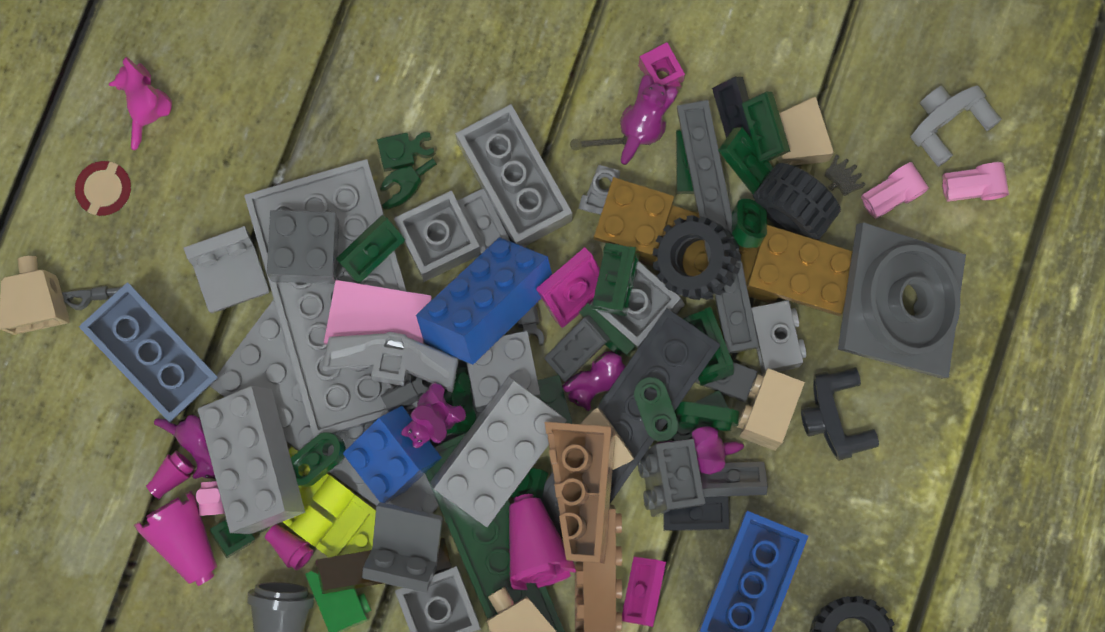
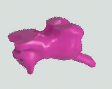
(143, 100)

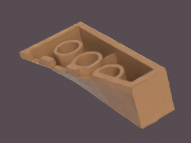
(583, 479)
(598, 587)

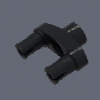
(825, 418)

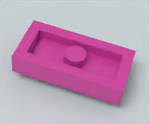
(643, 591)

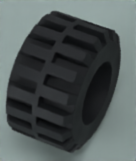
(797, 201)
(675, 244)
(852, 607)

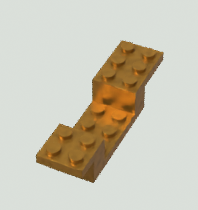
(781, 267)

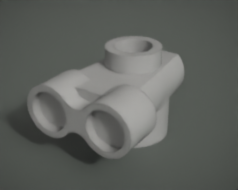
(596, 197)

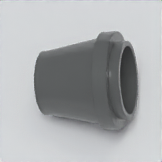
(279, 606)

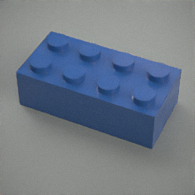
(484, 300)
(754, 577)

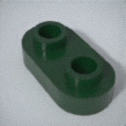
(749, 223)
(656, 409)
(720, 417)
(317, 458)

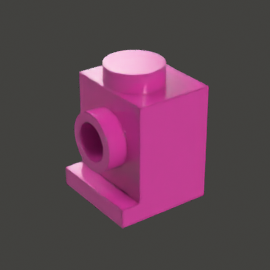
(662, 60)

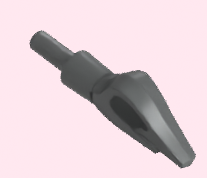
(96, 293)

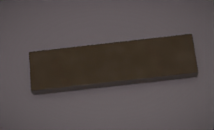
(346, 570)

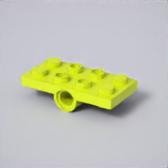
(333, 517)

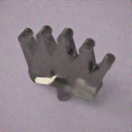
(842, 177)

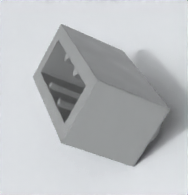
(777, 337)

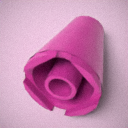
(181, 539)
(535, 546)

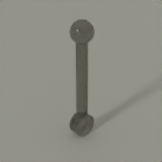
(576, 144)

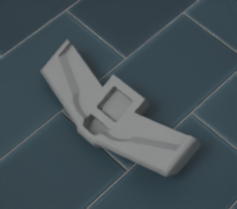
(392, 358)

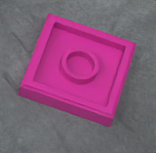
(570, 287)

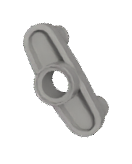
(944, 108)

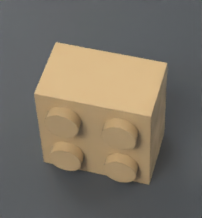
(771, 409)

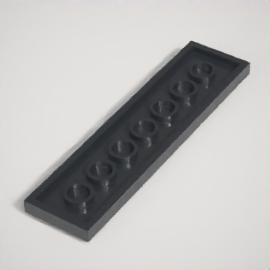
(673, 354)

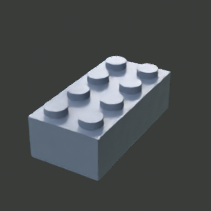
(148, 352)

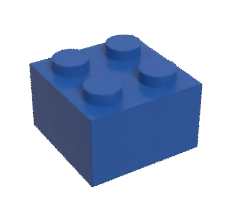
(388, 459)

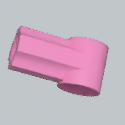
(985, 182)
(900, 187)

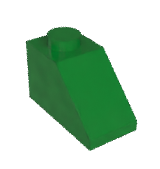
(339, 609)

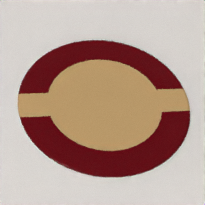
(102, 188)

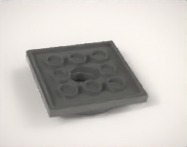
(874, 312)

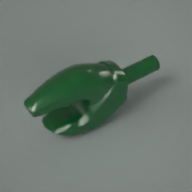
(408, 180)

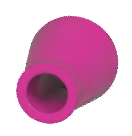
(171, 473)
(291, 549)

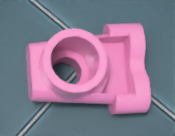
(209, 499)

